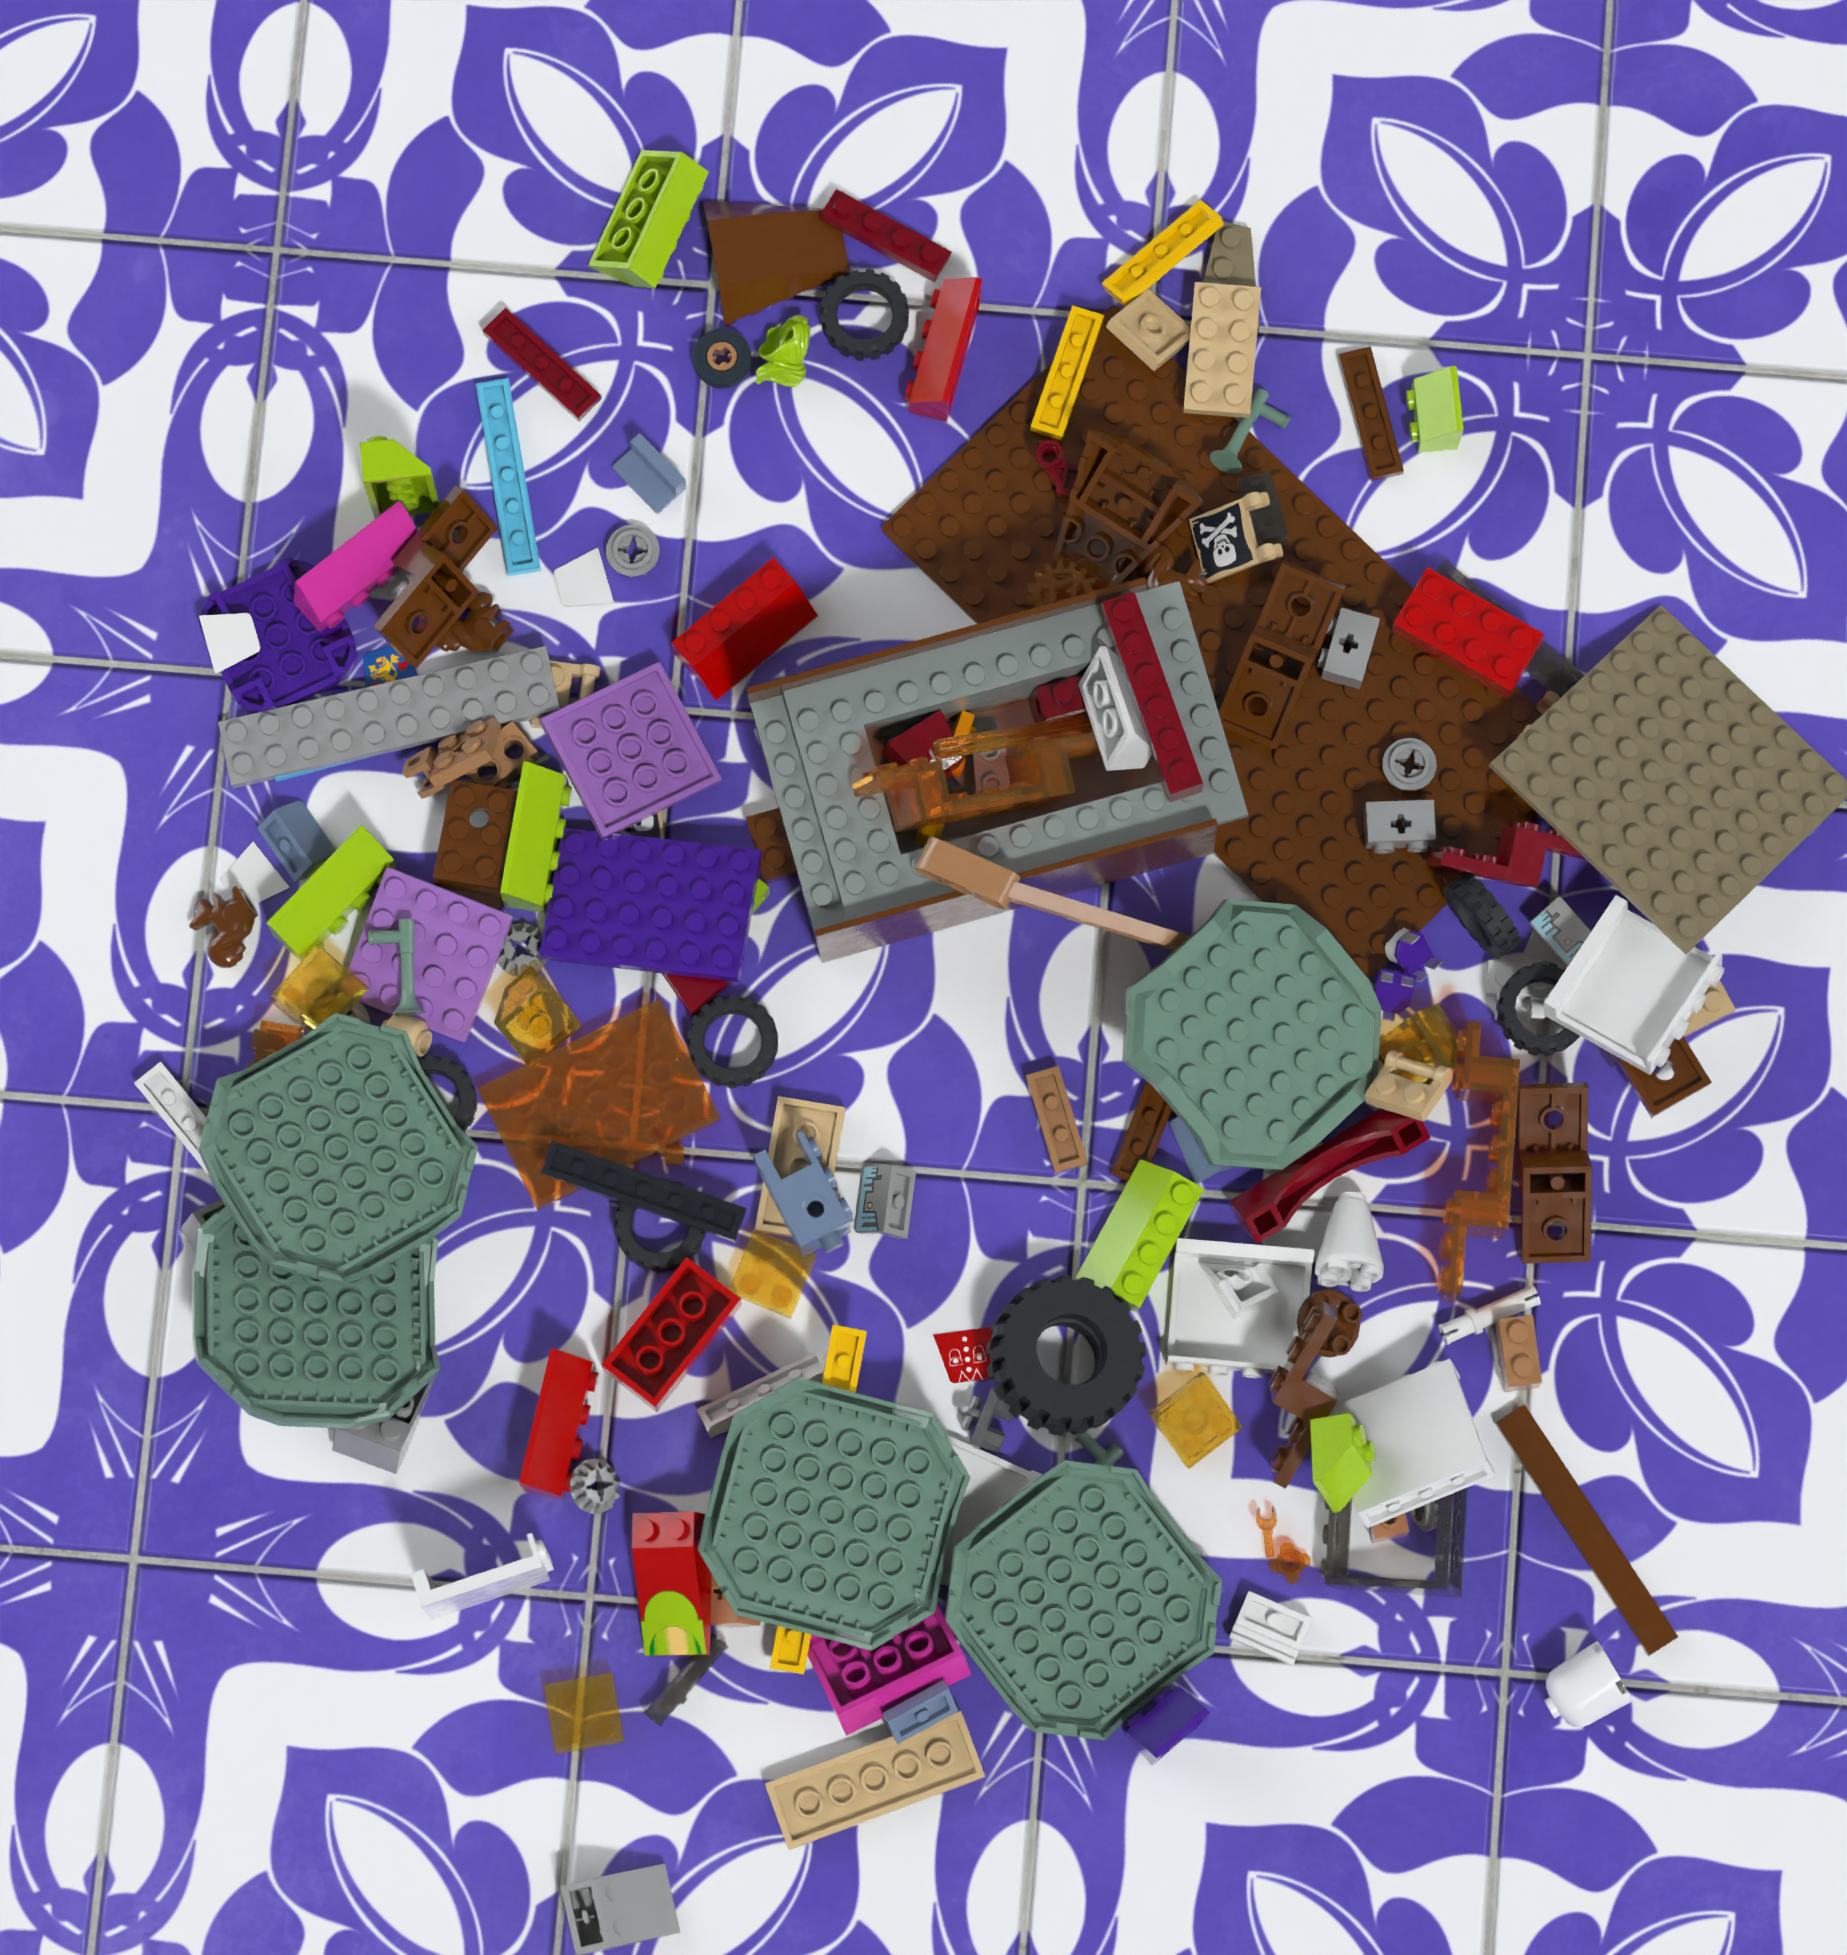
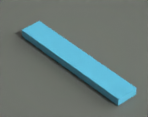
(508, 477)

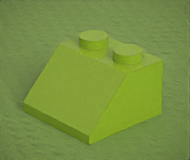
(1436, 411)
(1340, 1458)

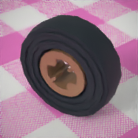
(725, 374)

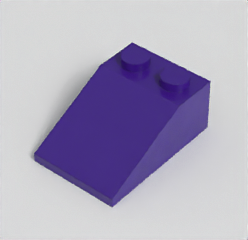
(1166, 1724)

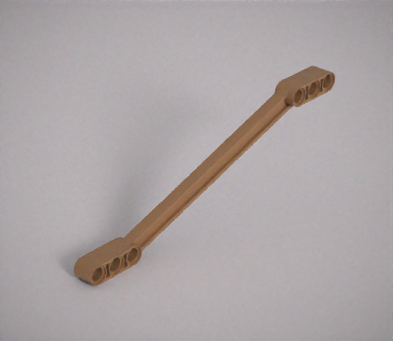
(999, 886)

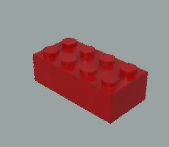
(1467, 633)
(671, 1334)

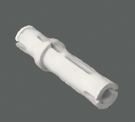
(1477, 1319)

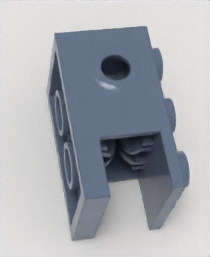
(808, 1200)

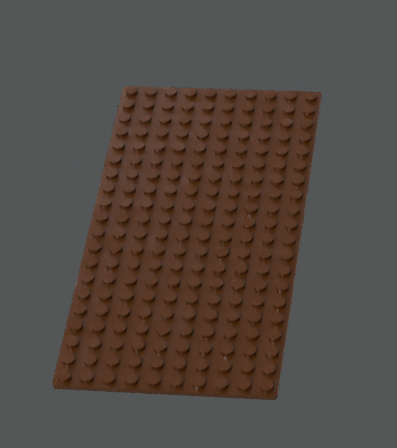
(997, 521)

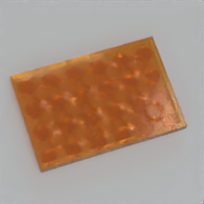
(602, 1094)

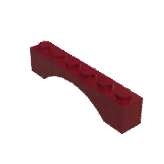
(1153, 696)
(1274, 1200)

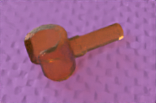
(673, 1153)
(1267, 1529)

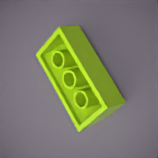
(649, 218)
(395, 476)
(534, 838)
(331, 894)
(1140, 1232)

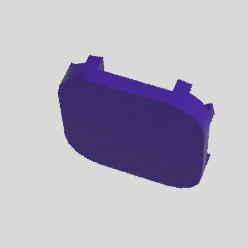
(293, 655)

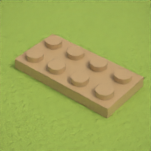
(1222, 350)
(791, 1117)

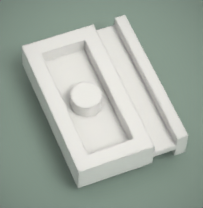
(1270, 1628)

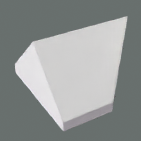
(1240, 1285)

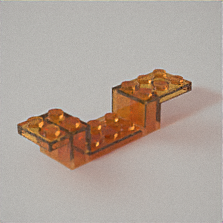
(1037, 776)
(1487, 1212)

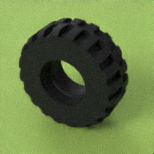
(1104, 1326)

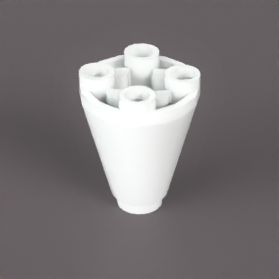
(1350, 1246)

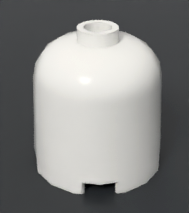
(1585, 1688)

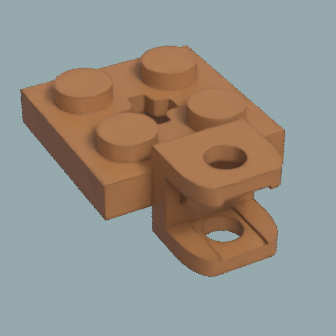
(454, 756)

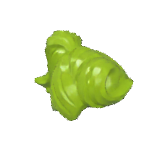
(785, 352)

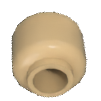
(416, 1029)

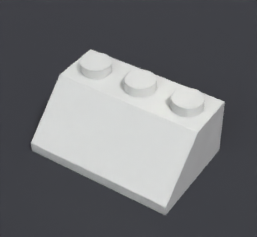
(1114, 713)

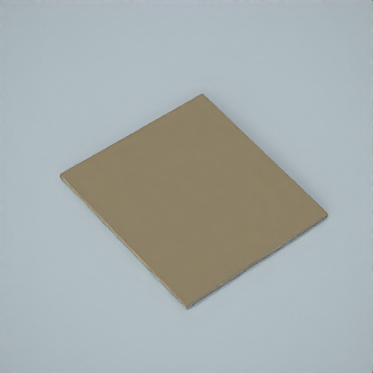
(1672, 778)

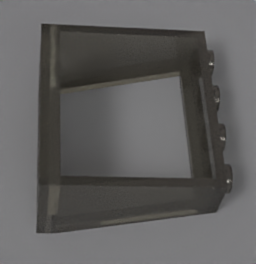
(1448, 1557)

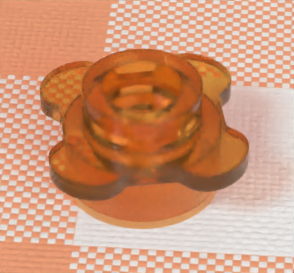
(1280, 1566)

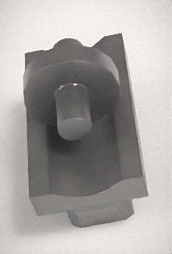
(984, 1435)

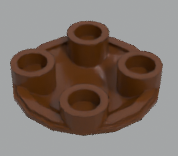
(1346, 1328)

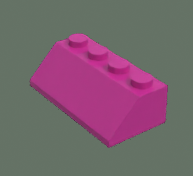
(354, 569)

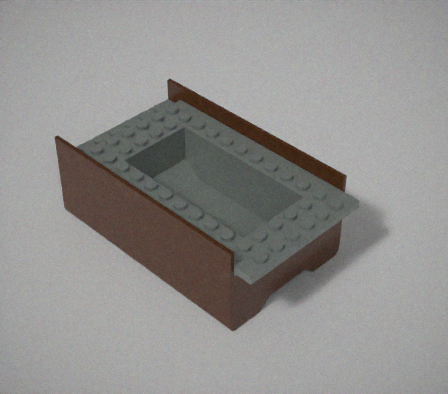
(835, 721)

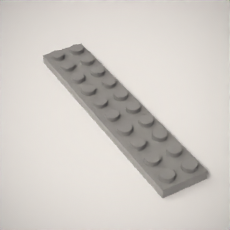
(387, 716)

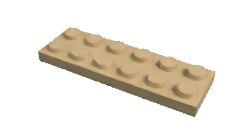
(874, 1781)

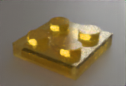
(772, 1274)
(1195, 1420)
(584, 1713)

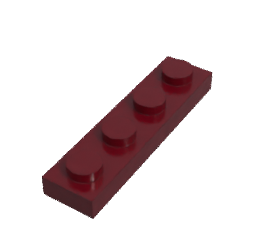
(885, 235)
(542, 364)

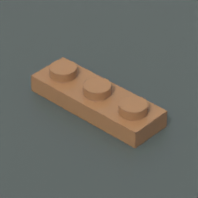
(1056, 1120)

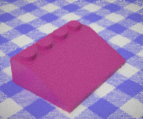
(869, 1682)

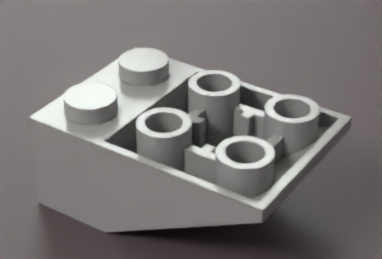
(387, 1441)
(620, 1909)

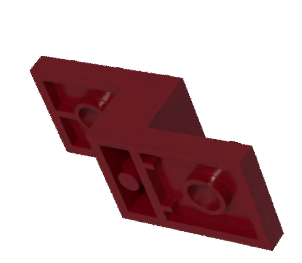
(1517, 857)

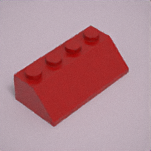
(945, 347)
(744, 629)
(557, 1424)

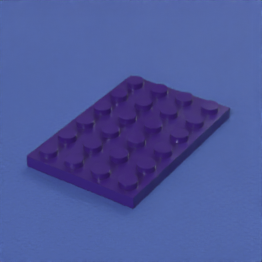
(651, 905)

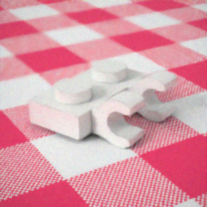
(1498, 974)

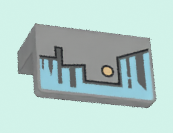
(1561, 929)
(885, 1201)

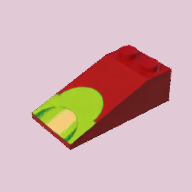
(672, 1583)

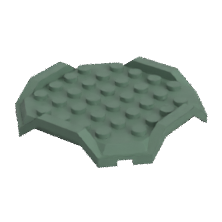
(1256, 1033)
(337, 1152)
(307, 1346)
(833, 1513)
(1081, 1600)

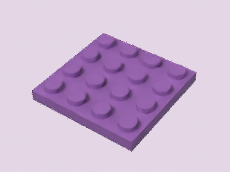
(630, 750)
(453, 953)

